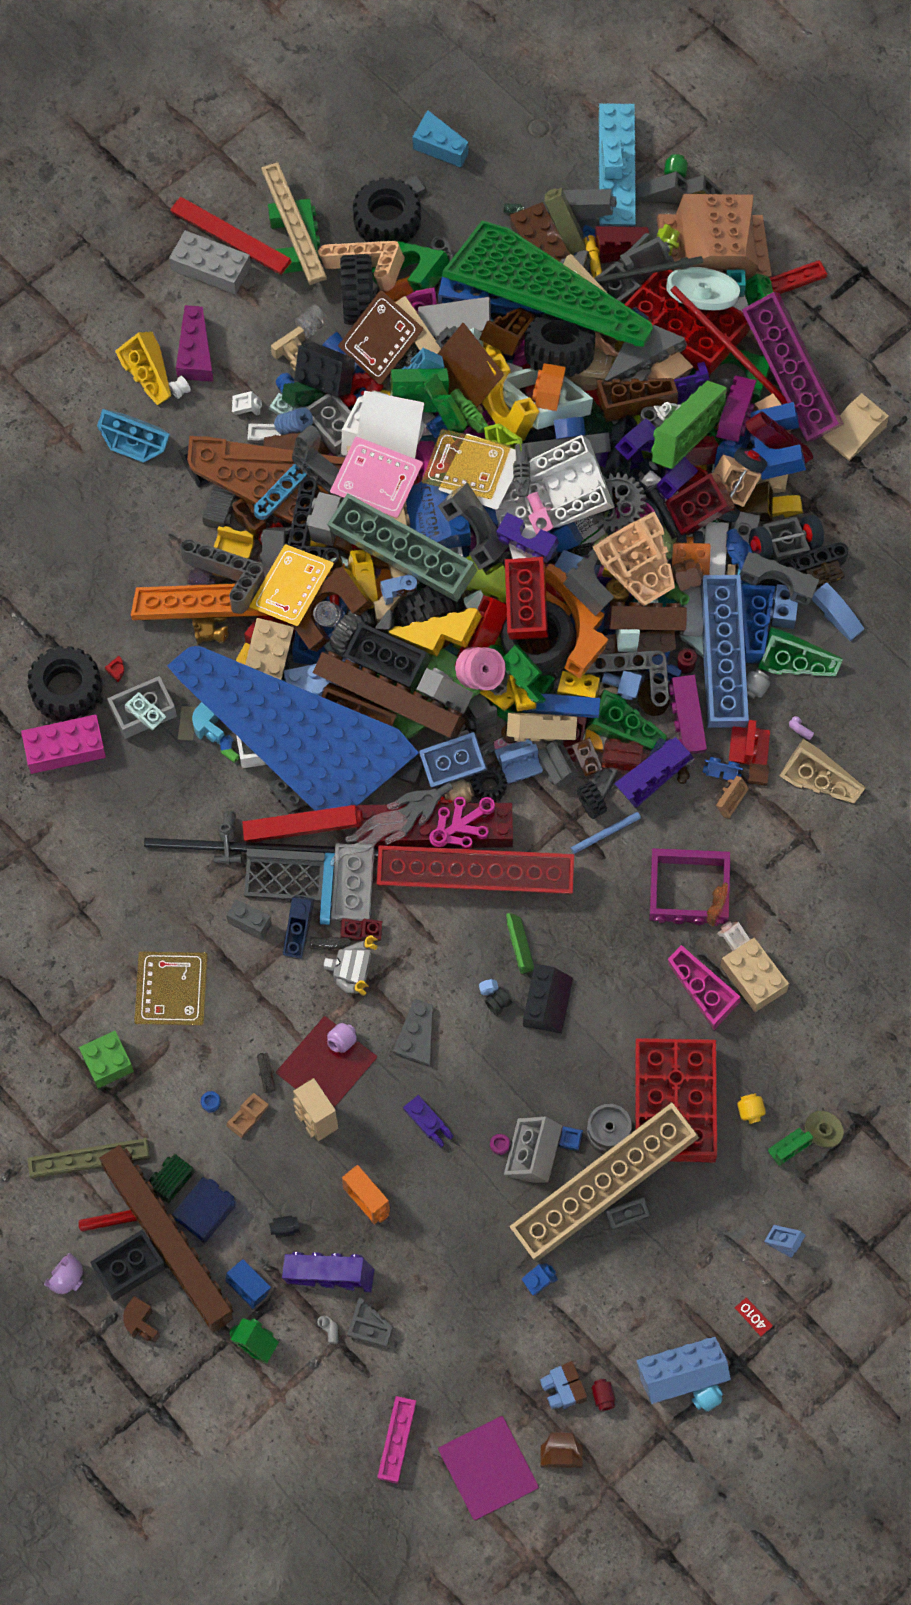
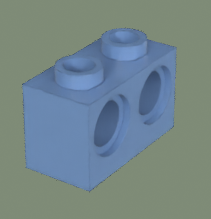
(783, 606)

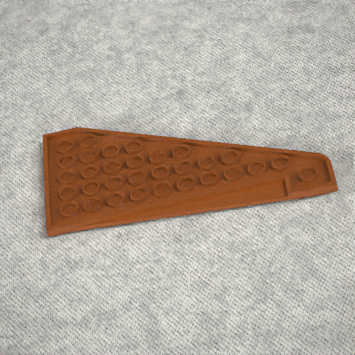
(251, 472)

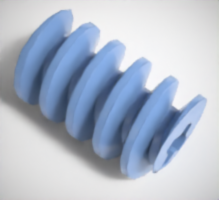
(293, 421)

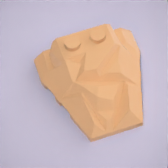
(638, 558)

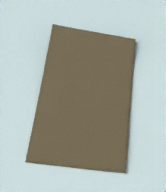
(186, 727)

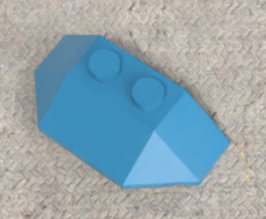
(132, 436)

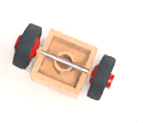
(740, 477)

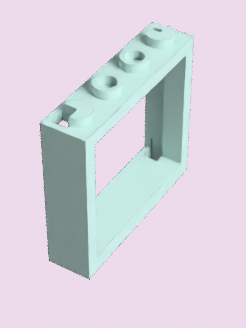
(579, 404)

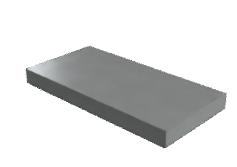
(471, 312)
(352, 885)

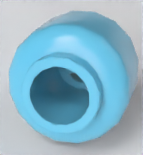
(708, 1397)

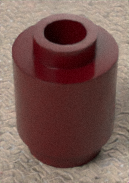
(686, 660)
(603, 1395)

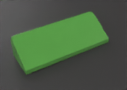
(519, 943)

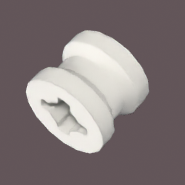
(179, 387)

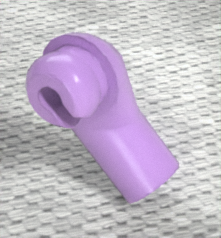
(795, 724)

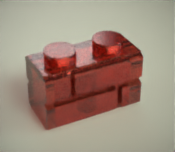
(622, 755)

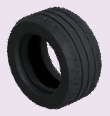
(558, 655)

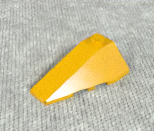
(144, 361)

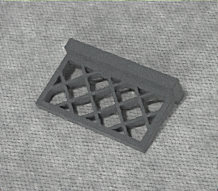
(283, 858)

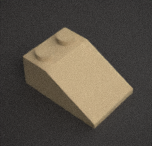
(861, 425)

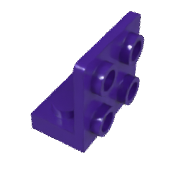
(690, 384)

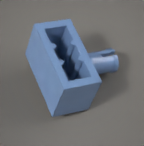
(627, 684)

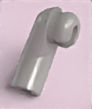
(330, 1327)

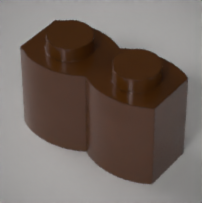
(245, 516)

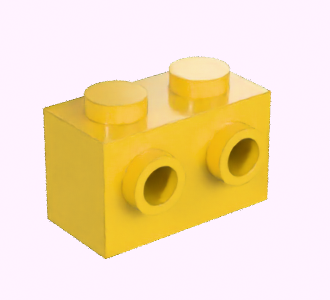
(571, 685)

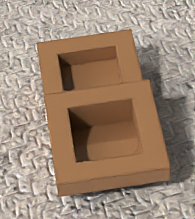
(248, 1115)

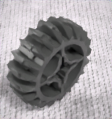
(346, 629)

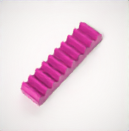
(397, 1440)

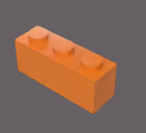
(548, 386)

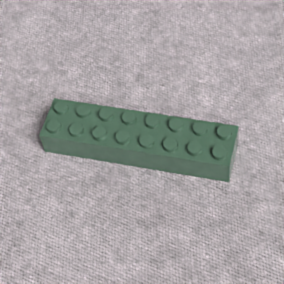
(402, 547)

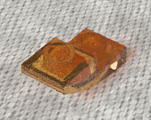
(719, 900)

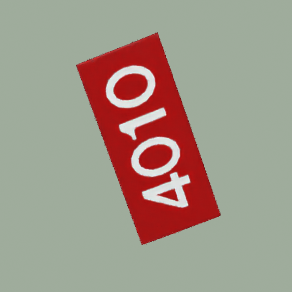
(753, 1316)

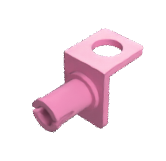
(539, 512)

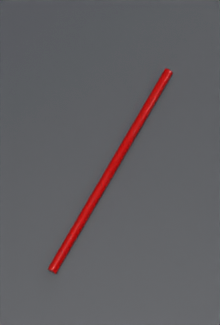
(729, 345)

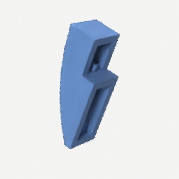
(837, 611)

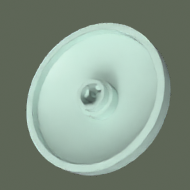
(705, 287)

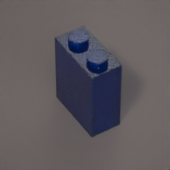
(204, 1209)

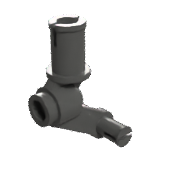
(226, 834)

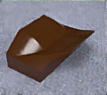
(561, 1451)

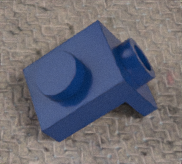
(539, 1278)

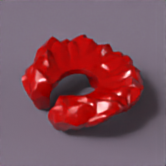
(360, 380)

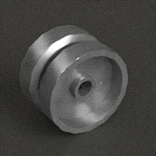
(607, 1117)

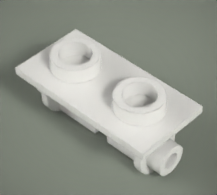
(666, 410)

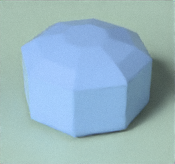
(488, 987)

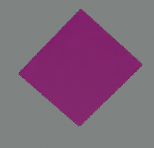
(488, 1468)

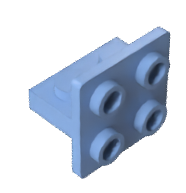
(519, 760)

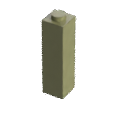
(565, 220)

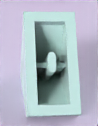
(627, 640)

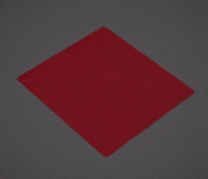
(331, 1070)

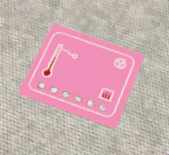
(376, 476)

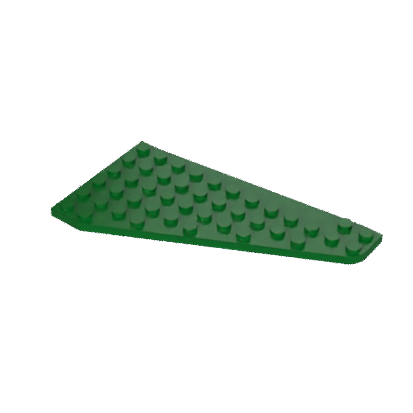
(521, 272)

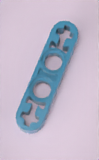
(278, 489)
(327, 890)

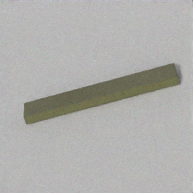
(82, 1158)

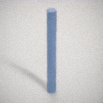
(606, 832)

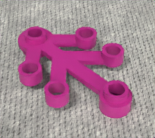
(460, 825)

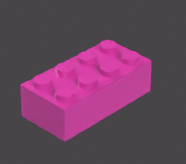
(63, 744)

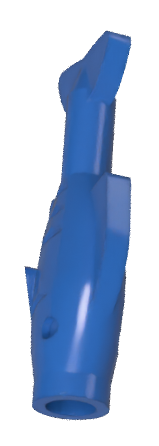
(737, 548)

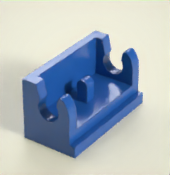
(247, 1284)

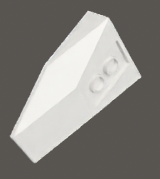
(565, 481)

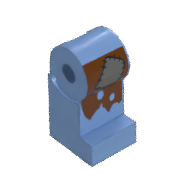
(398, 586)

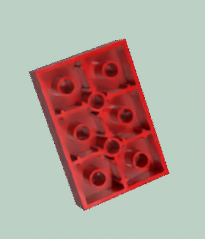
(675, 317)
(681, 1075)

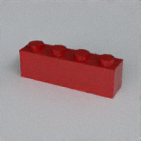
(490, 624)

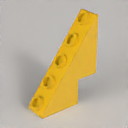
(433, 633)

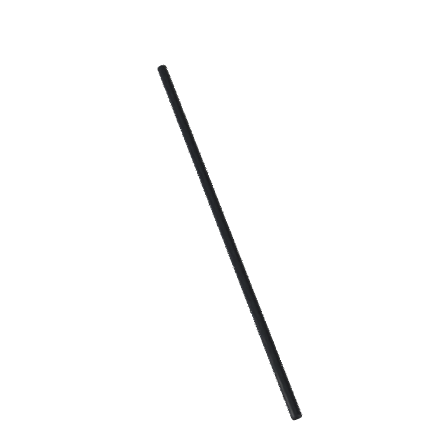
(235, 846)

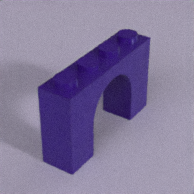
(642, 439)

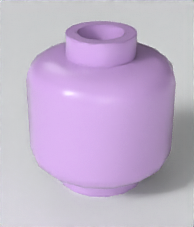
(341, 1037)

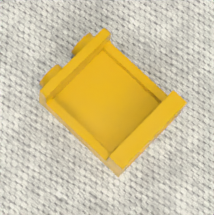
(234, 542)

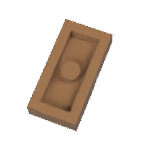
(732, 796)

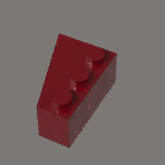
(616, 241)

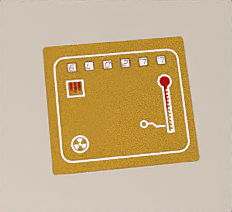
(466, 459)
(170, 988)

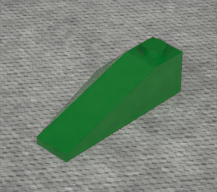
(623, 722)

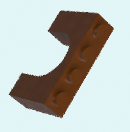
(339, 583)

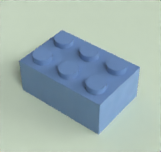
(453, 760)

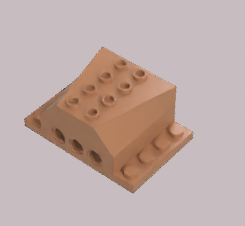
(721, 232)

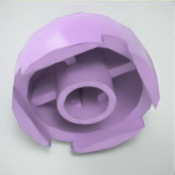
(66, 1275)

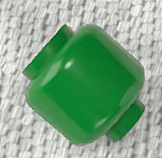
(676, 163)

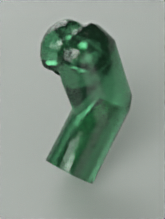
(513, 208)

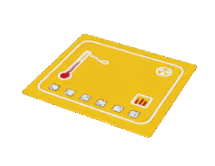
(291, 585)

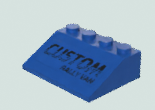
(429, 520)

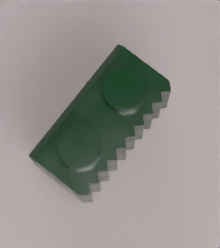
(300, 394)
(171, 1177)

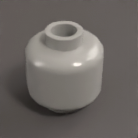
(757, 684)

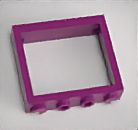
(691, 857)

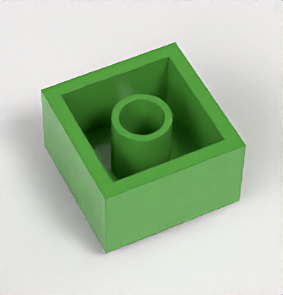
(106, 1059)

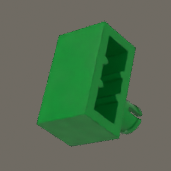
(254, 1339)

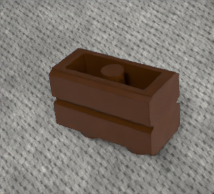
(687, 574)

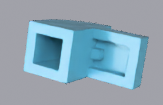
(203, 724)

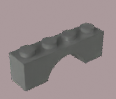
(799, 585)

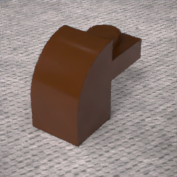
(134, 1319)

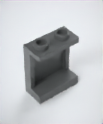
(646, 255)

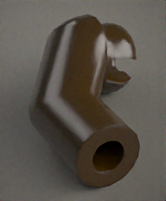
(683, 775)

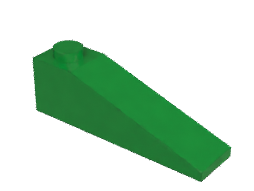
(794, 655)

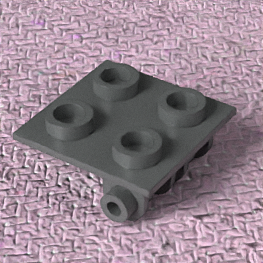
(286, 796)

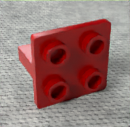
(749, 744)

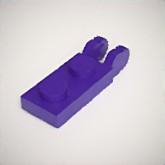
(427, 1120)

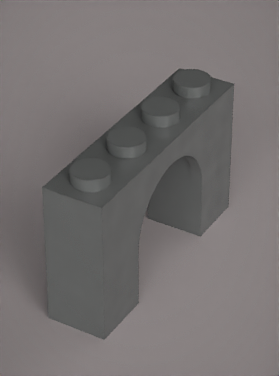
(465, 503)
(585, 585)

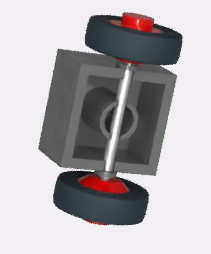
(787, 538)

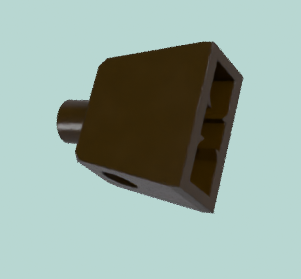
(760, 502)

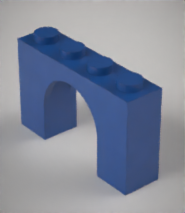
(783, 460)

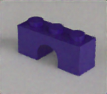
(511, 533)

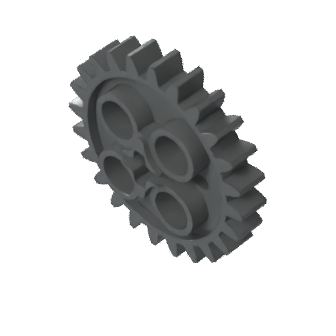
(633, 499)

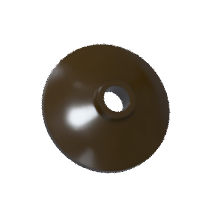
(644, 699)

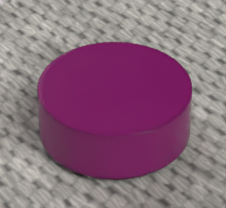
(499, 1144)

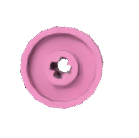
(480, 668)

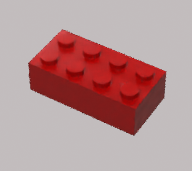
(526, 598)

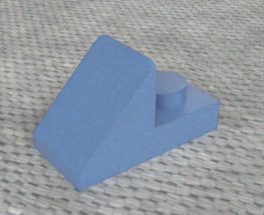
(785, 1239)

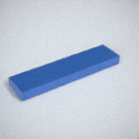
(568, 706)

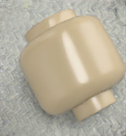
(461, 788)

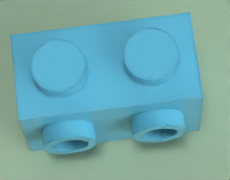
(612, 157)

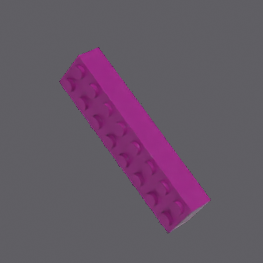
(792, 366)

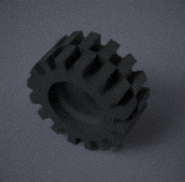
(494, 774)
(591, 800)

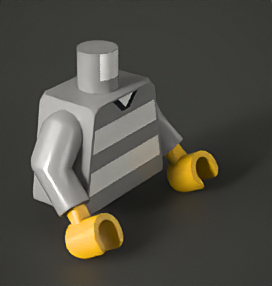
(352, 966)

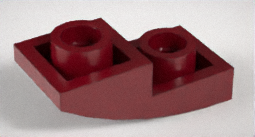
(360, 930)

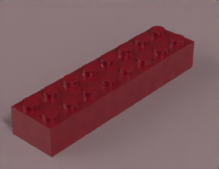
(498, 824)

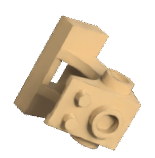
(289, 346)

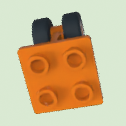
(694, 548)

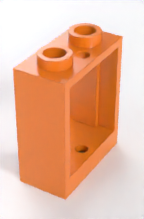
(366, 1195)

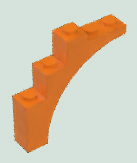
(588, 641)

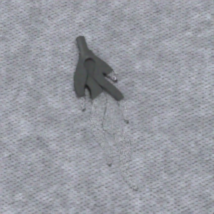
(382, 824)

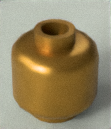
(617, 590)

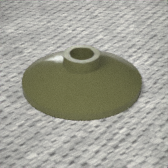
(828, 1124)

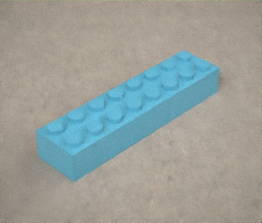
(619, 121)

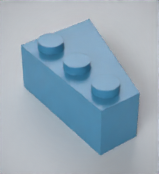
(440, 141)

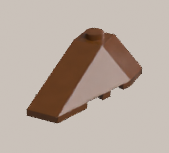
(358, 703)

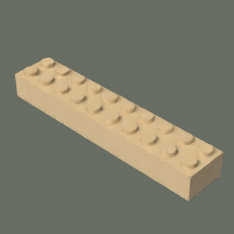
(604, 1182)

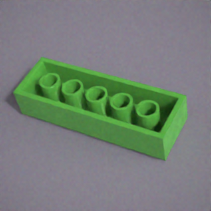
(688, 424)

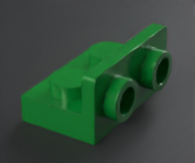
(757, 288)
(790, 1146)

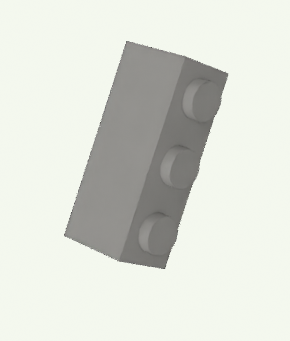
(533, 1149)

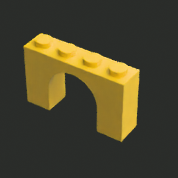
(522, 413)

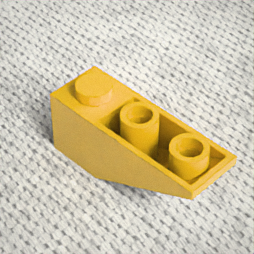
(362, 568)

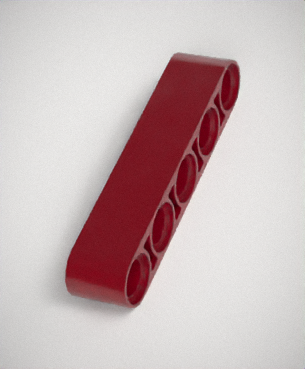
(774, 435)

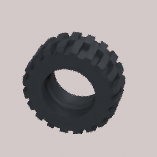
(386, 193)
(356, 285)
(559, 344)
(425, 605)
(63, 661)

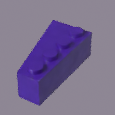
(653, 772)
(328, 1271)

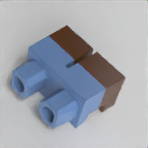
(567, 1386)

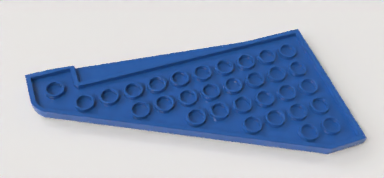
(308, 741)

